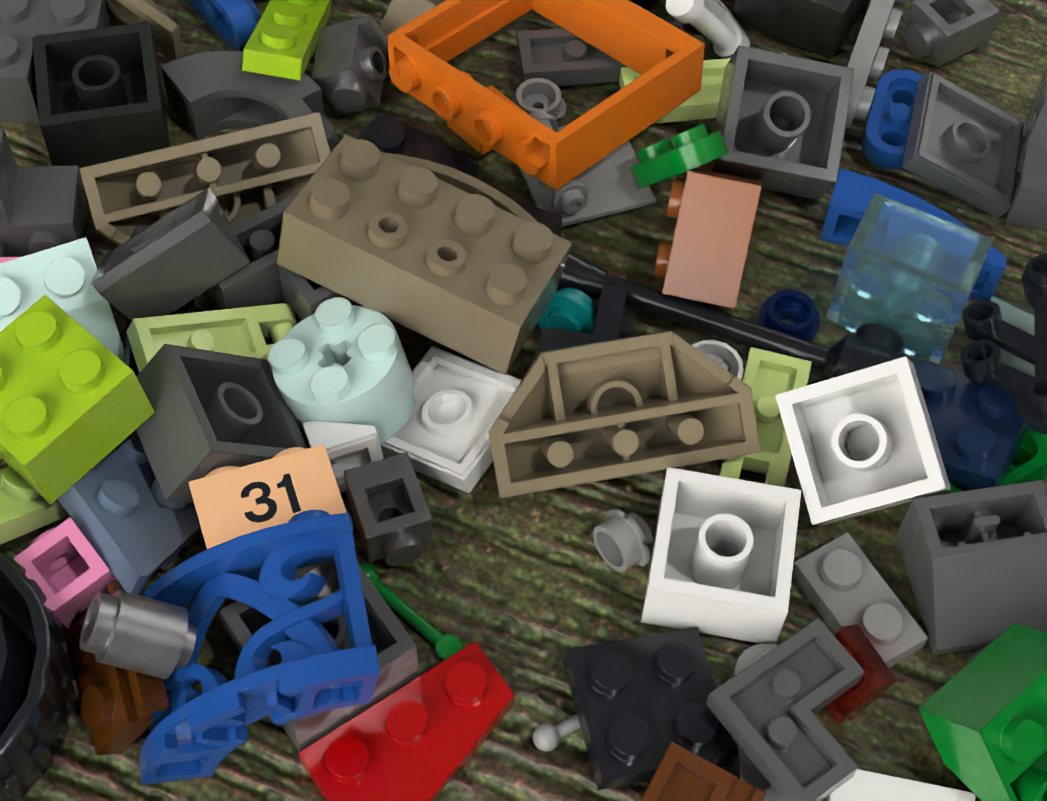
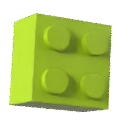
(62, 399)

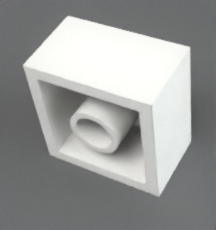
(862, 442)
(722, 556)

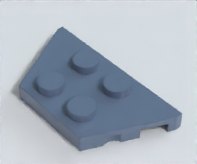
(128, 517)

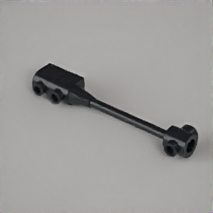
(868, 347)

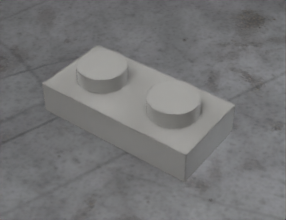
(852, 592)

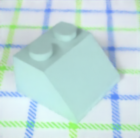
(66, 278)

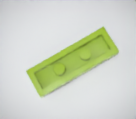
(286, 37)

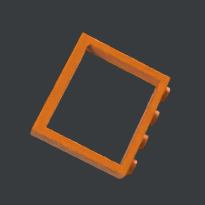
(615, 27)

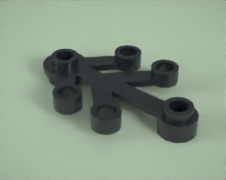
(983, 358)

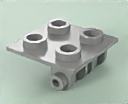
(594, 193)

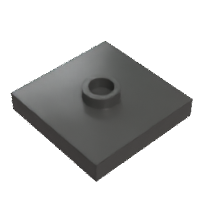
(963, 145)

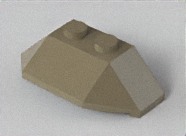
(241, 168)
(619, 414)

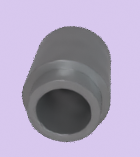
(138, 633)

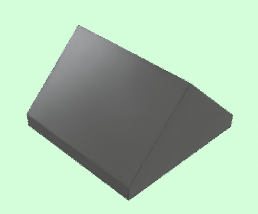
(171, 260)

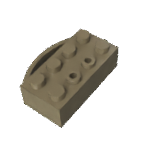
(425, 249)

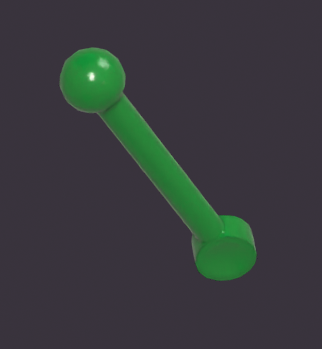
(444, 644)

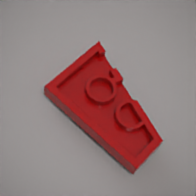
(413, 737)

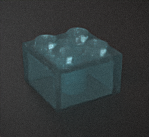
(908, 276)

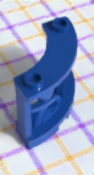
(313, 671)

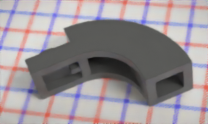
(216, 95)

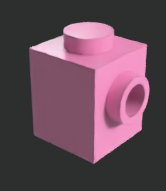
(66, 570)

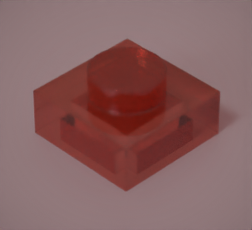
(874, 681)

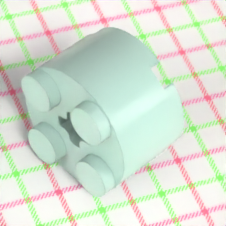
(345, 369)

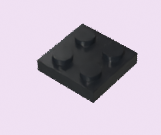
(639, 699)

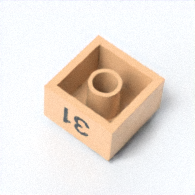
(264, 494)

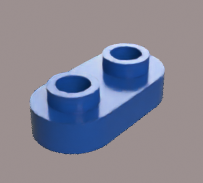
(229, 19)
(890, 118)

